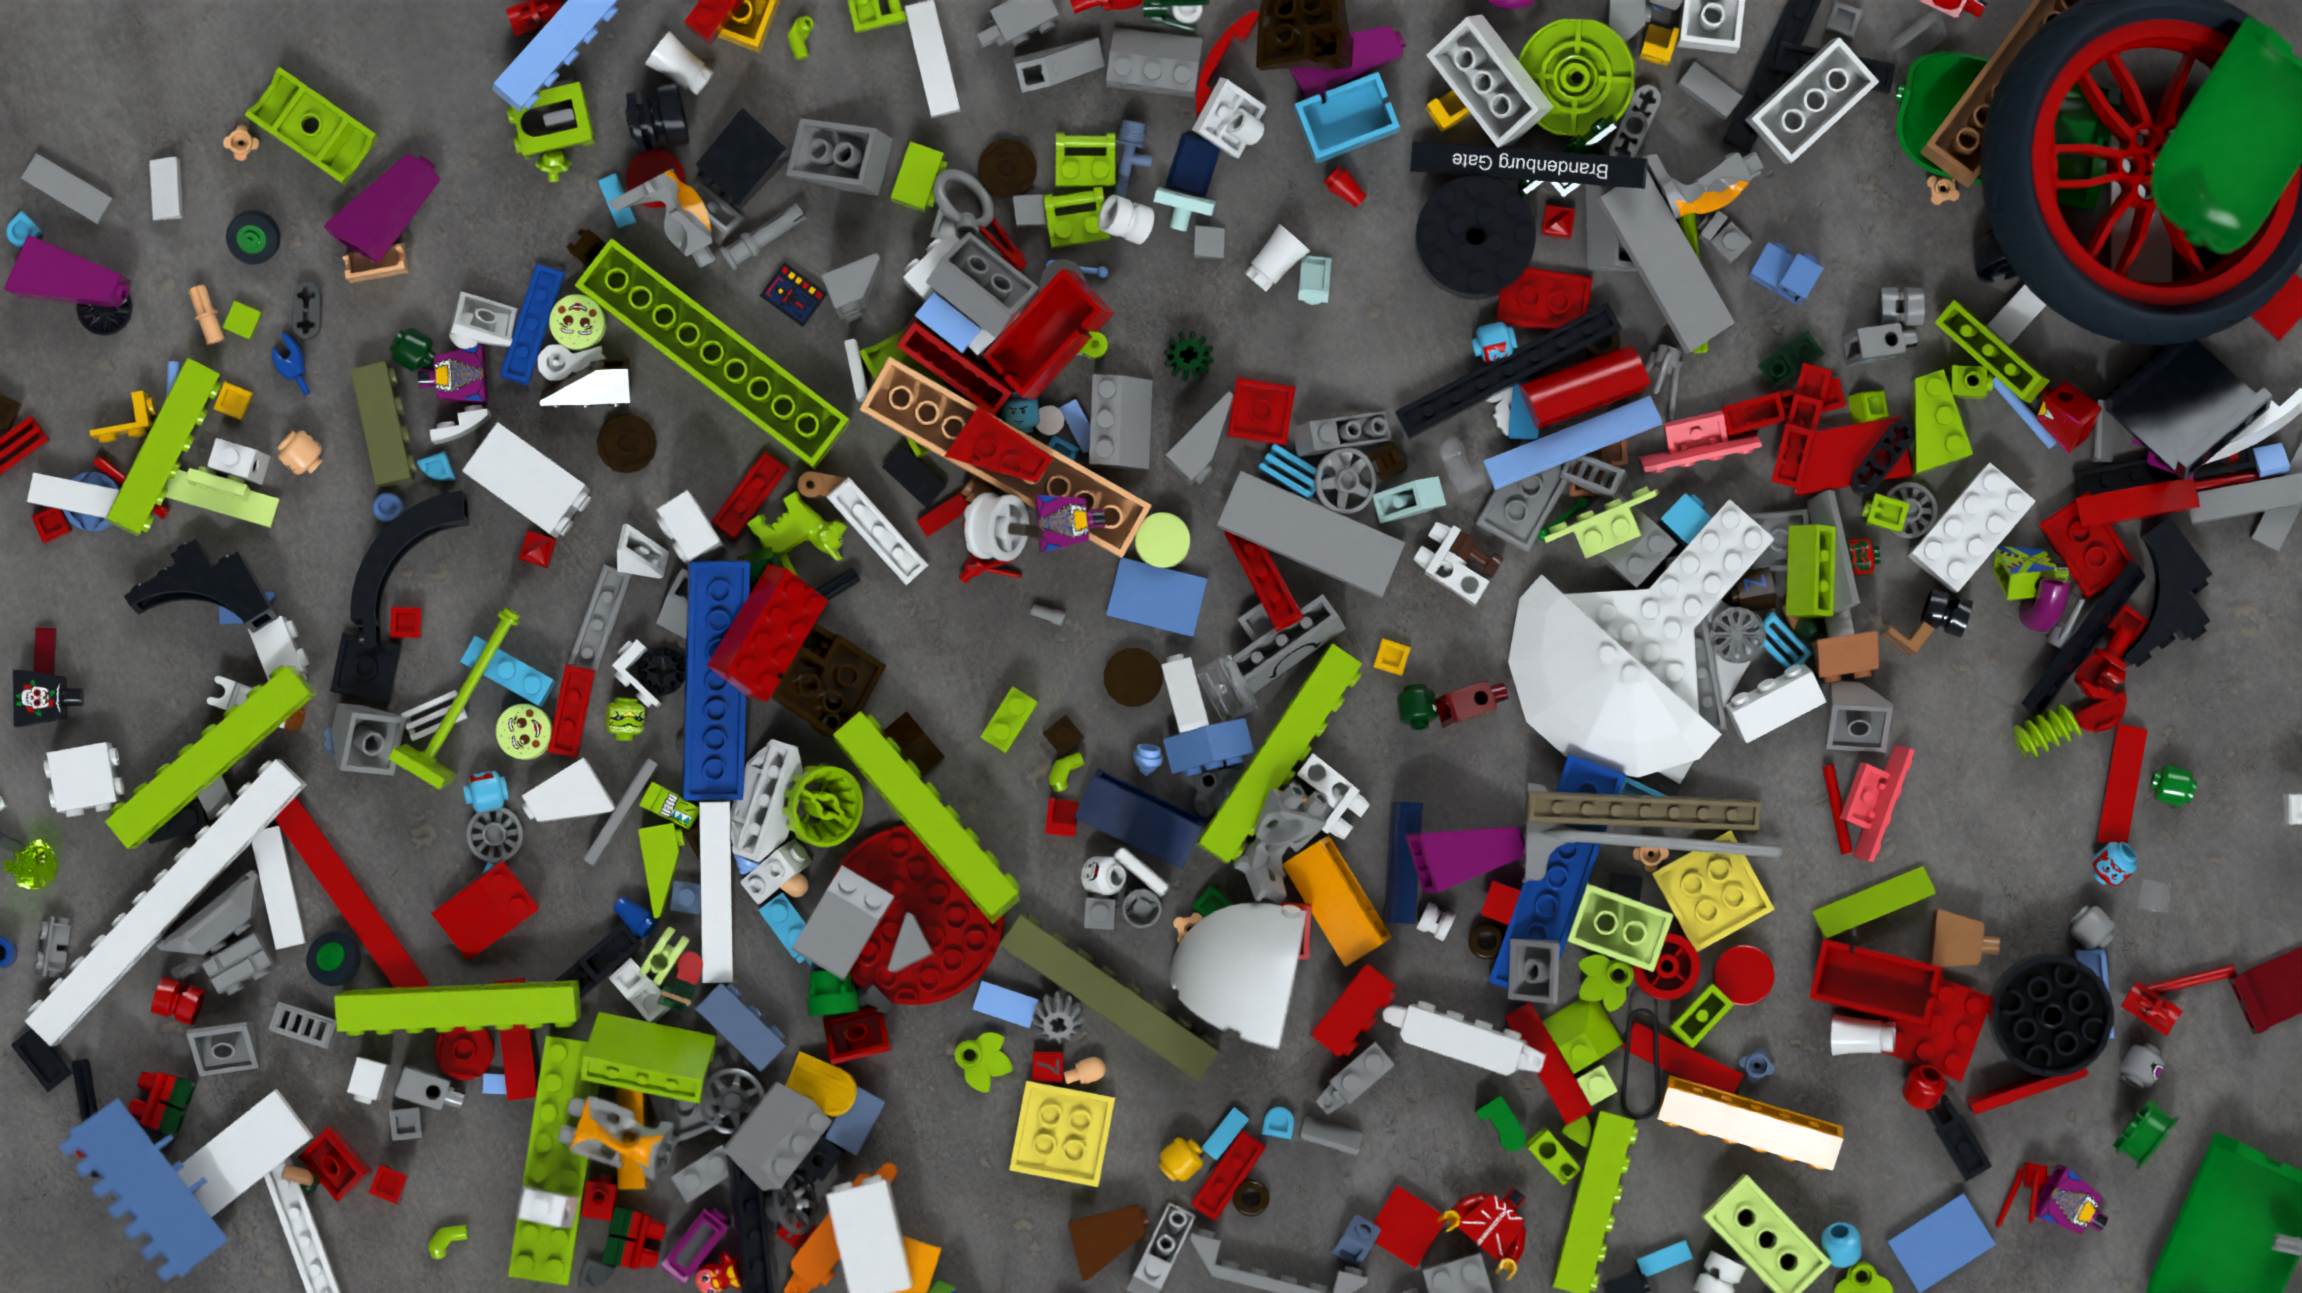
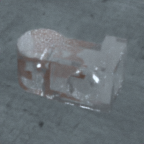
(1458, 468)

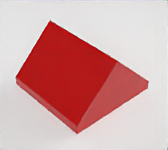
(856, 1035)
(335, 1162)

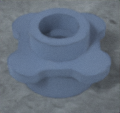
(1765, 1068)

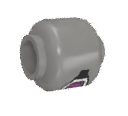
(2141, 1066)

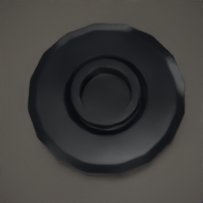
(104, 319)

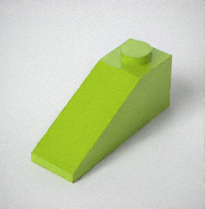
(661, 858)

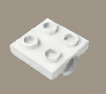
(1231, 118)

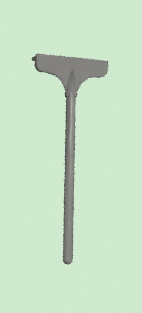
(1546, 837)

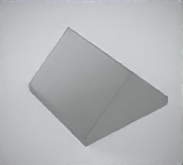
(911, 945)
(1534, 970)
(224, 1048)

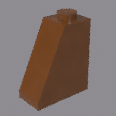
(1105, 1236)

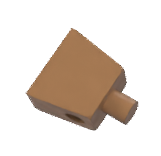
(1959, 940)

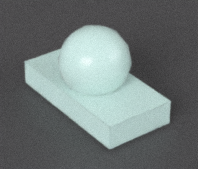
(1314, 279)

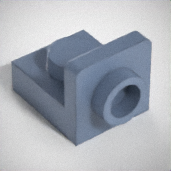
(1356, 1241)

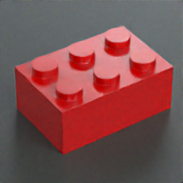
(1353, 1011)

